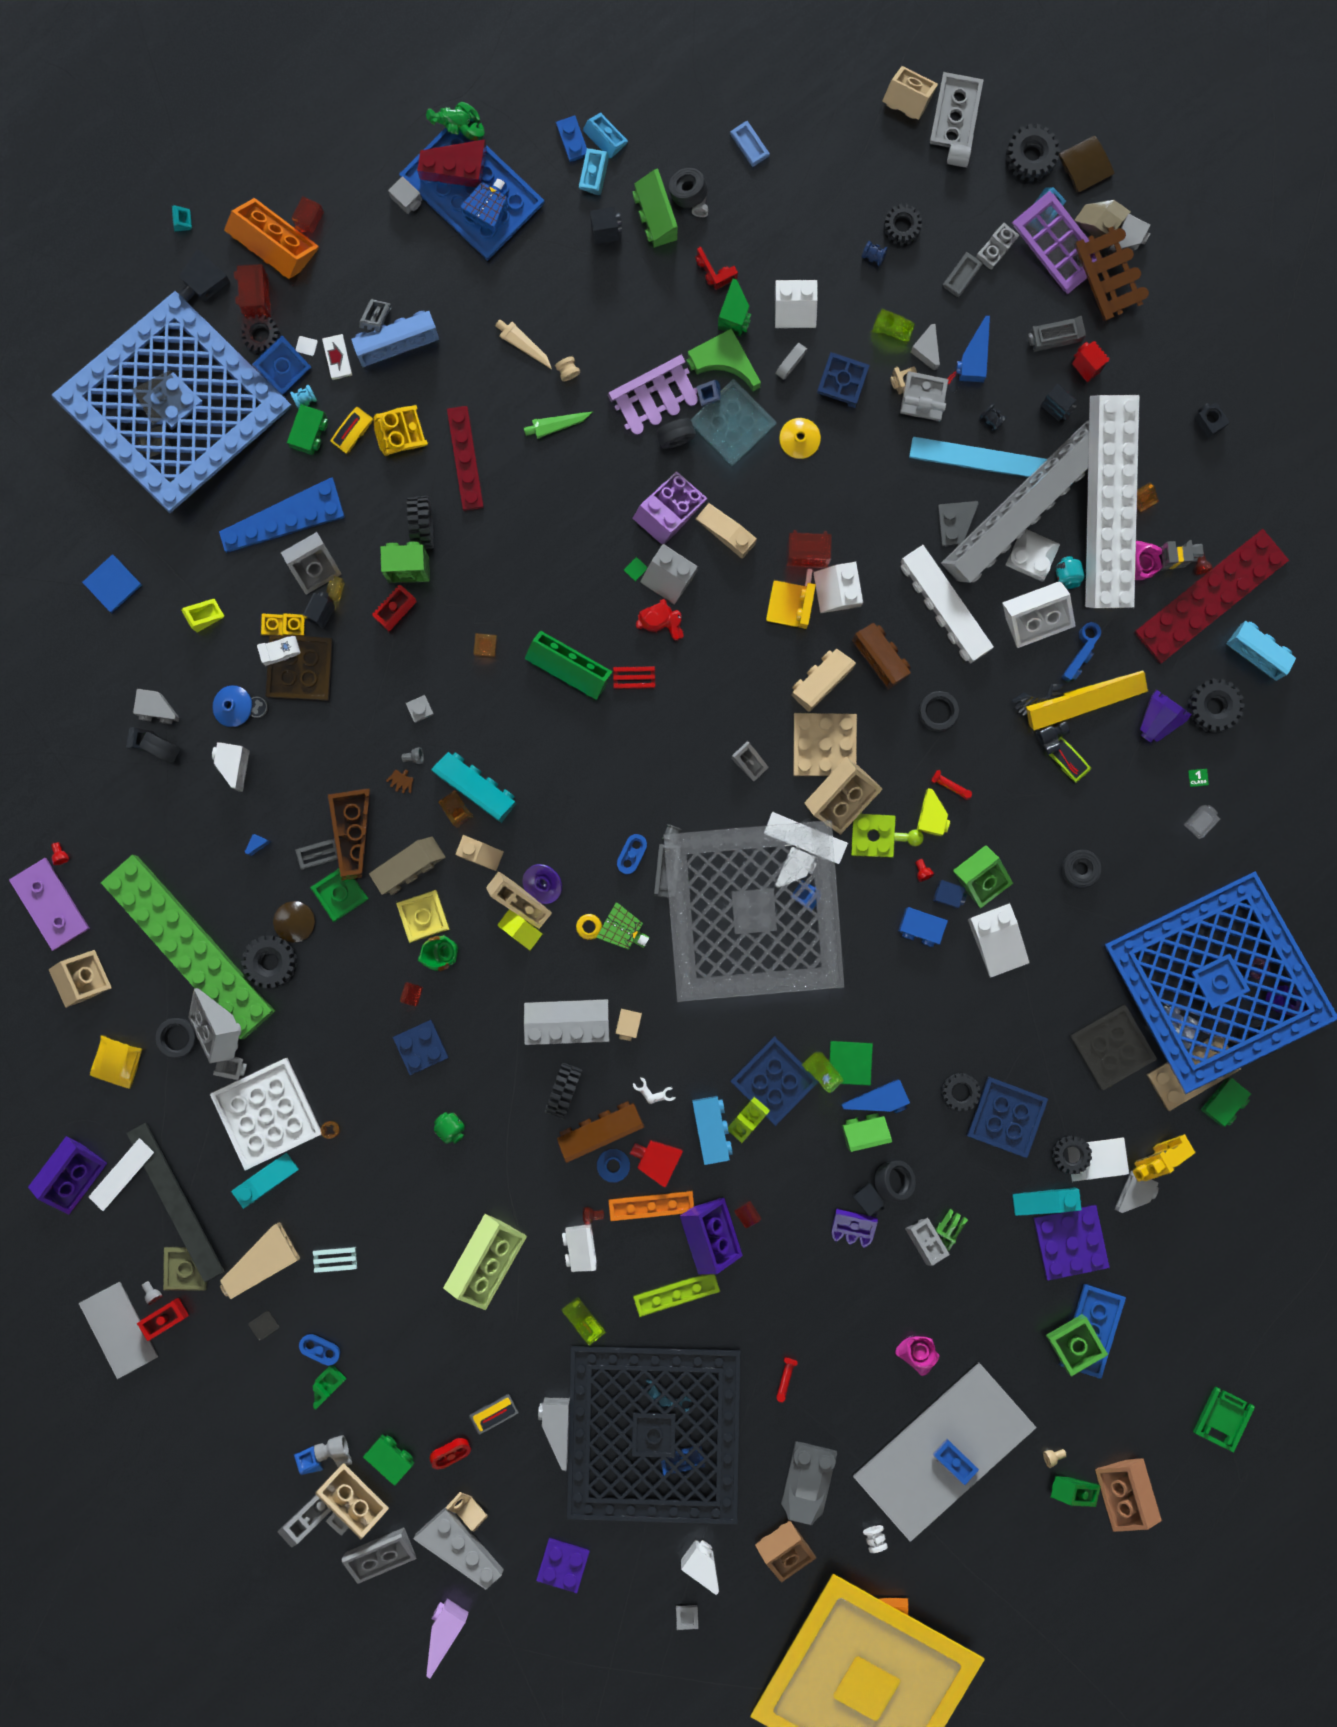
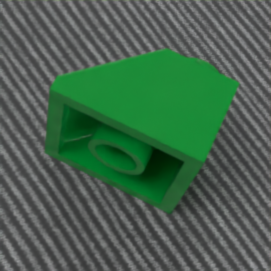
(735, 311)

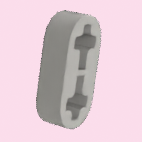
(791, 361)

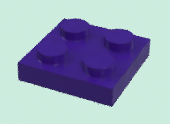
(562, 1565)

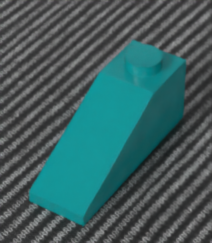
(264, 1180)
(1047, 1201)

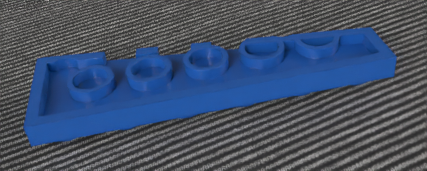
(302, 511)

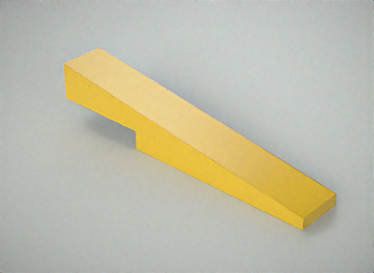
(1085, 700)

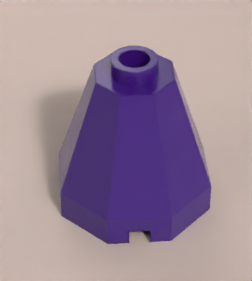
(1162, 717)

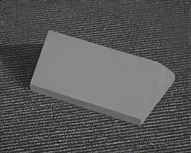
(379, 1556)

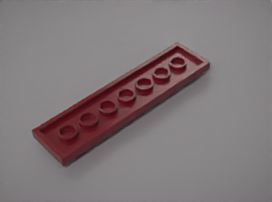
(1211, 596)

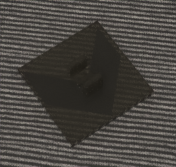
(168, 398)

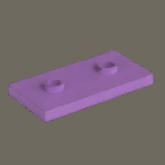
(49, 904)

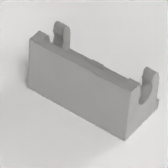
(927, 1242)

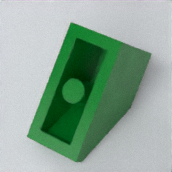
(1075, 1491)

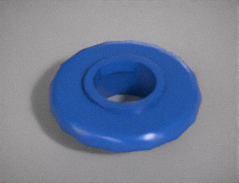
(612, 1154)

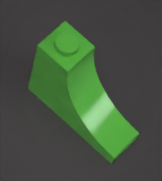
(723, 354)

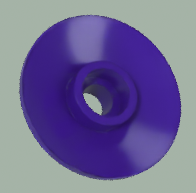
(537, 888)

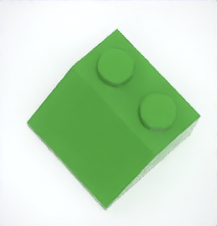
(983, 876)
(866, 1132)

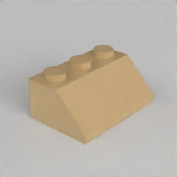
(822, 679)
(843, 795)
(351, 1501)

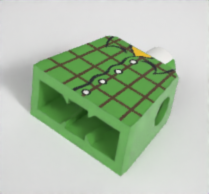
(622, 929)

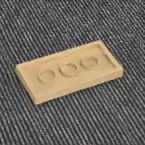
(1168, 1086)

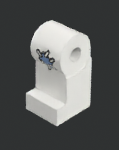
(278, 650)

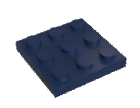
(775, 1080)
(1007, 1117)

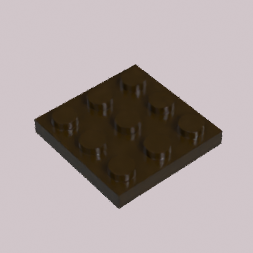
(303, 675)

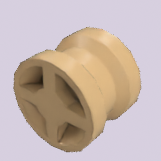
(567, 369)

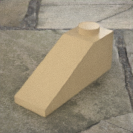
(727, 530)
(517, 900)

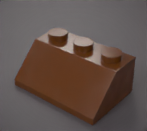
(881, 655)

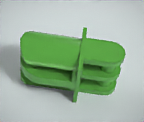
(948, 1231)

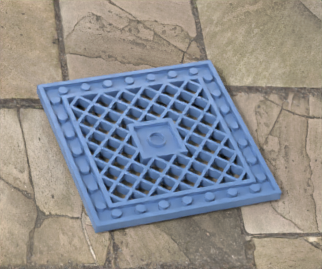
(171, 494)

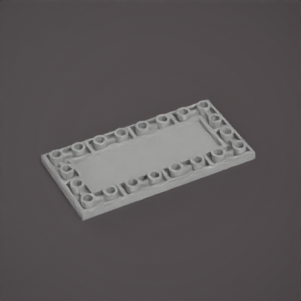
(912, 1482)

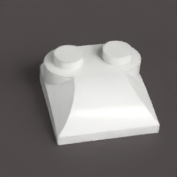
(1033, 555)

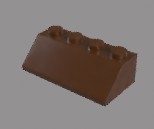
(599, 1132)

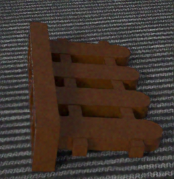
(1109, 284)

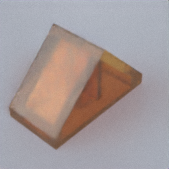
(455, 809)

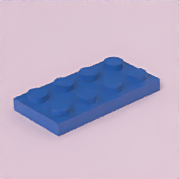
(1103, 1312)

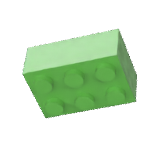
(405, 563)

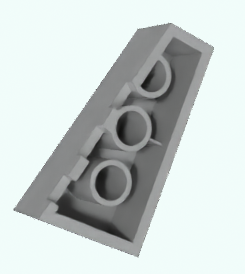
(457, 1546)

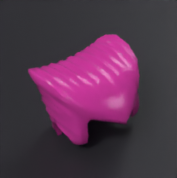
(1147, 560)
(918, 1353)

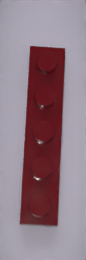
(465, 458)

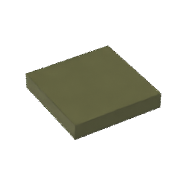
(181, 1271)

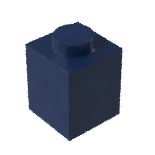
(950, 894)

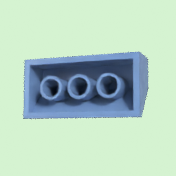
(395, 338)

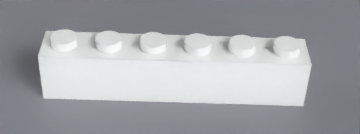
(946, 604)

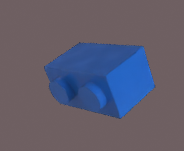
(922, 926)

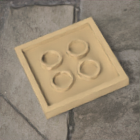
(823, 742)

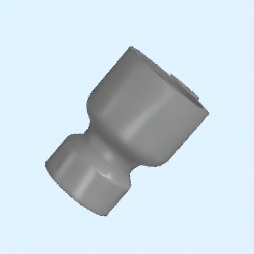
(336, 1449)

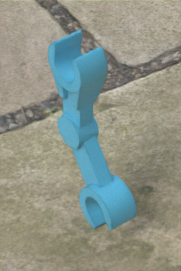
(664, 1401)

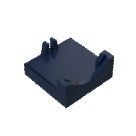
(843, 379)

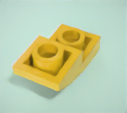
(282, 624)

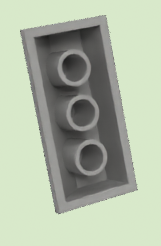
(566, 1022)

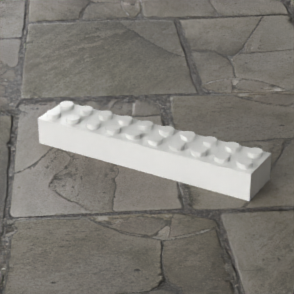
(1112, 501)

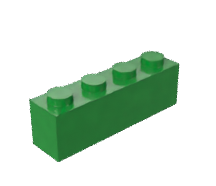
(568, 665)

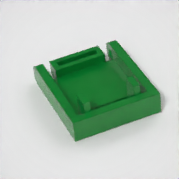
(1226, 1415)

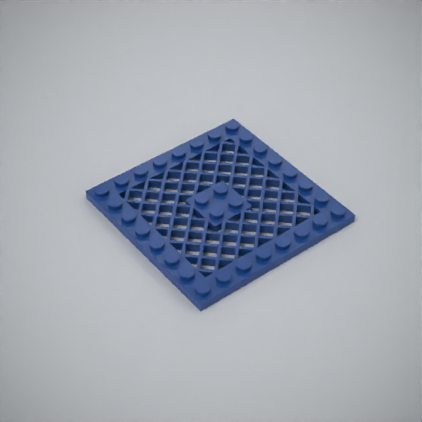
(1221, 982)

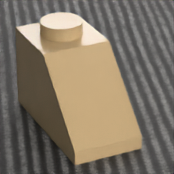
(479, 853)

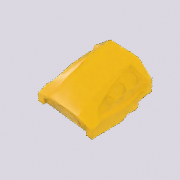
(398, 430)
(116, 1062)

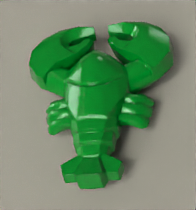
(458, 119)

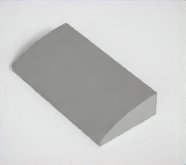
(117, 1330)

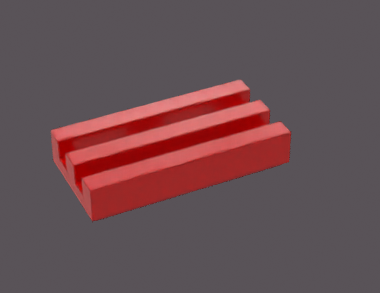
(616, 677)

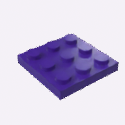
(1071, 1243)

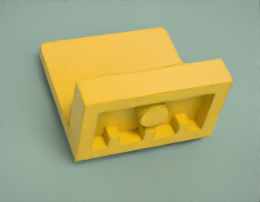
(790, 604)

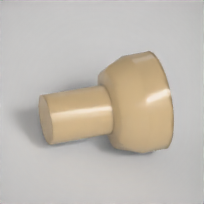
(1051, 1457)

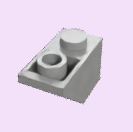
(153, 705)

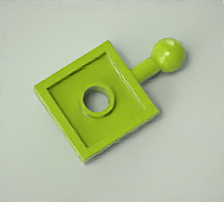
(885, 844)

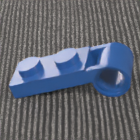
(1084, 654)

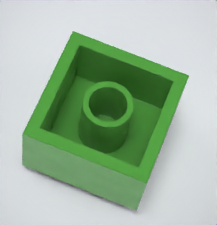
(1077, 1345)

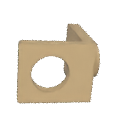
(897, 378)
(468, 1511)

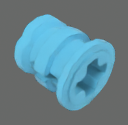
(303, 396)

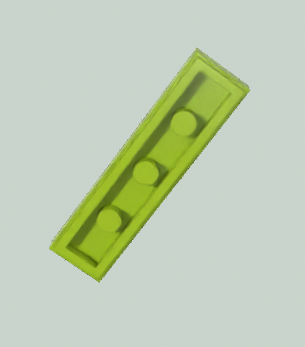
(676, 1294)

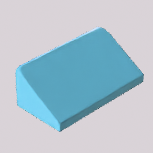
(594, 171)

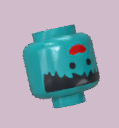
(1070, 572)

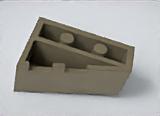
(407, 865)

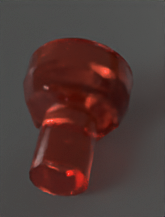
(1203, 566)
(590, 1215)

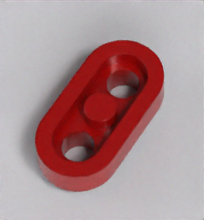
(450, 1453)

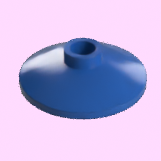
(239, 710)

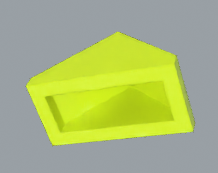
(202, 614)
(519, 929)

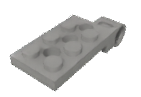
(964, 128)

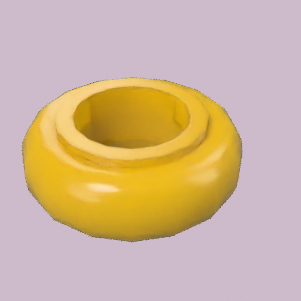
(582, 920)

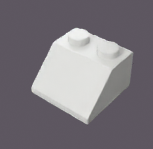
(795, 303)
(838, 587)
(232, 763)
(580, 1248)
(700, 1565)

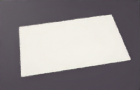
(1107, 1160)

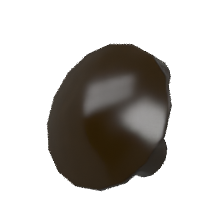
(294, 921)

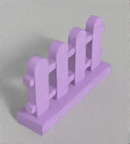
(670, 403)

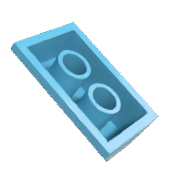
(1262, 650)

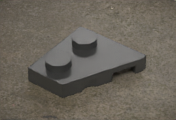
(955, 521)

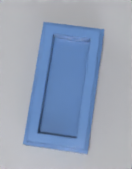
(749, 143)

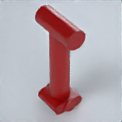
(966, 794)
(790, 1363)

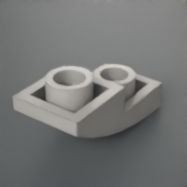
(997, 246)

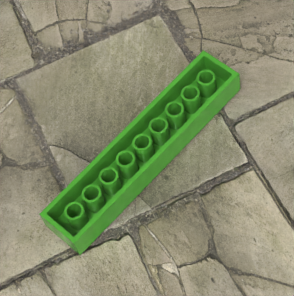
(186, 943)

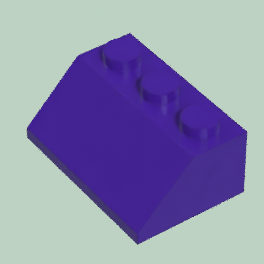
(67, 1175)
(711, 1236)

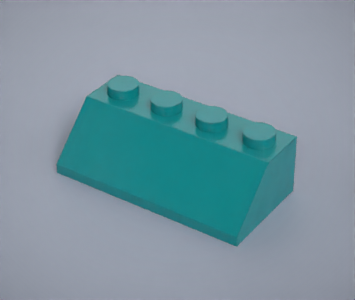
(474, 787)

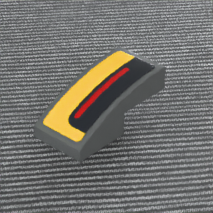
(493, 1414)

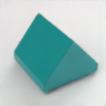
(181, 218)

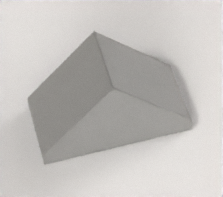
(927, 348)
(749, 761)

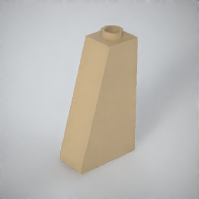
(263, 1260)

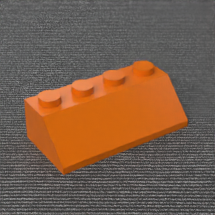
(270, 237)

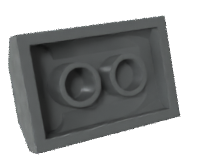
(808, 1482)

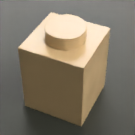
(628, 1024)

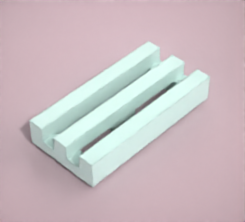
(317, 1261)

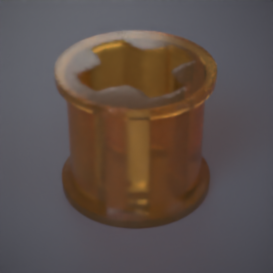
(335, 1129)

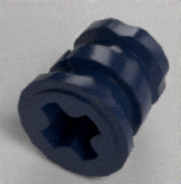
(874, 253)

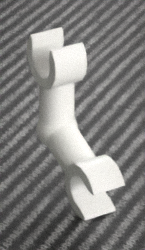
(652, 1098)

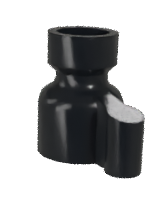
(1049, 735)

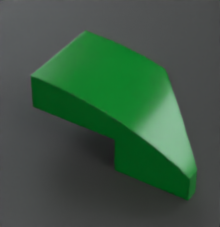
(327, 1384)

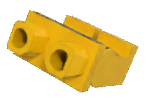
(1166, 1156)

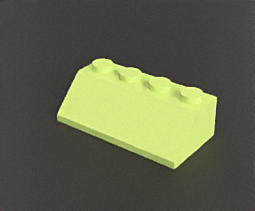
(484, 1262)

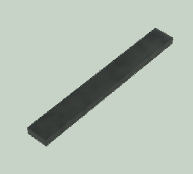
(178, 1206)

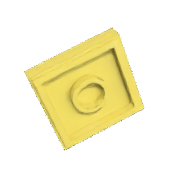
(422, 916)

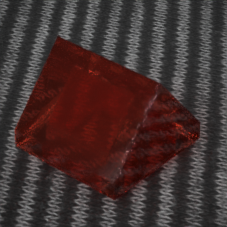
(748, 1214)

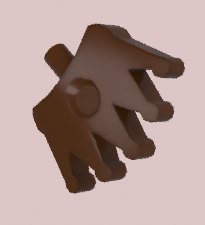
(401, 780)

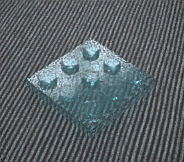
(733, 423)

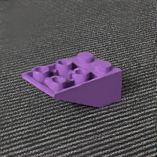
(669, 508)

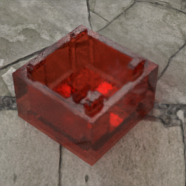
(253, 290)
(808, 549)

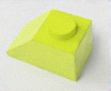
(933, 815)

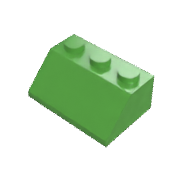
(655, 209)

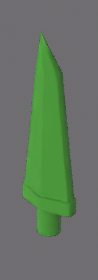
(546, 426)

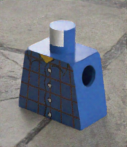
(486, 205)

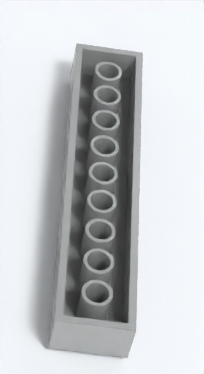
(1021, 509)

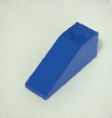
(974, 360)
(885, 1098)

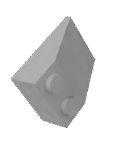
(214, 1027)
(555, 1423)

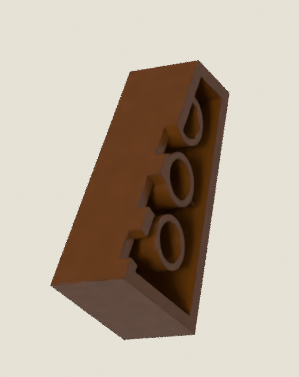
(349, 823)

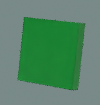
(338, 896)
(852, 1061)

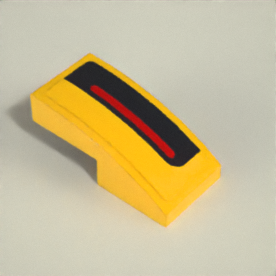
(351, 429)

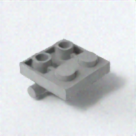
(924, 396)

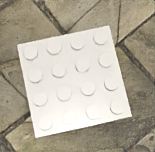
(266, 1113)

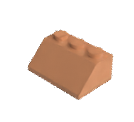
(1128, 1495)

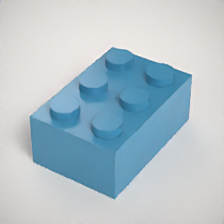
(712, 1130)

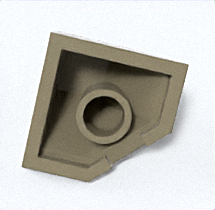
(1100, 216)

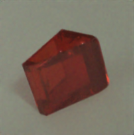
(411, 994)

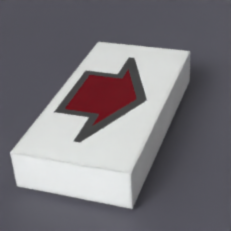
(337, 357)

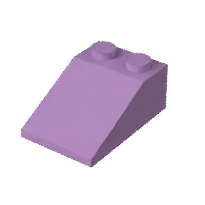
(448, 1622)

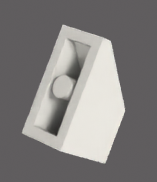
(792, 865)

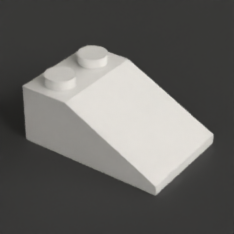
(999, 940)

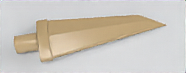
(516, 337)

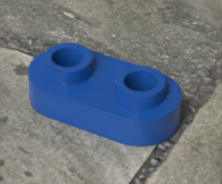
(631, 854)
(319, 1351)

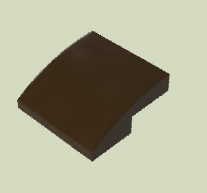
(1086, 163)

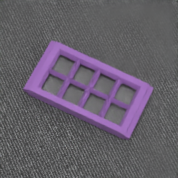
(1052, 236)

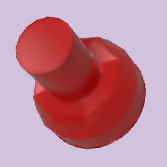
(59, 856)
(924, 873)

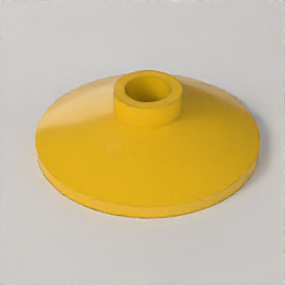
(800, 448)

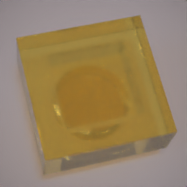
(335, 588)

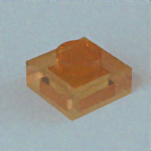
(1146, 497)
(485, 645)

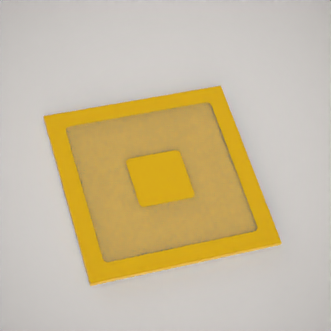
(866, 1668)

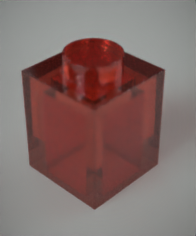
(307, 215)

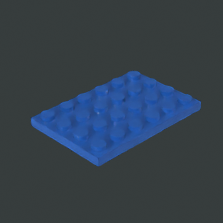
(448, 198)

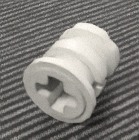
(875, 1539)

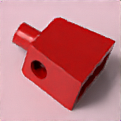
(657, 1160)

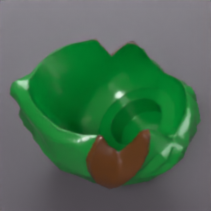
(438, 953)

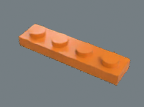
(650, 1205)

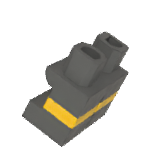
(1180, 557)

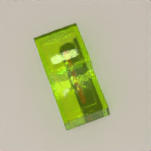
(583, 1321)

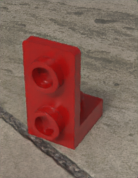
(724, 275)

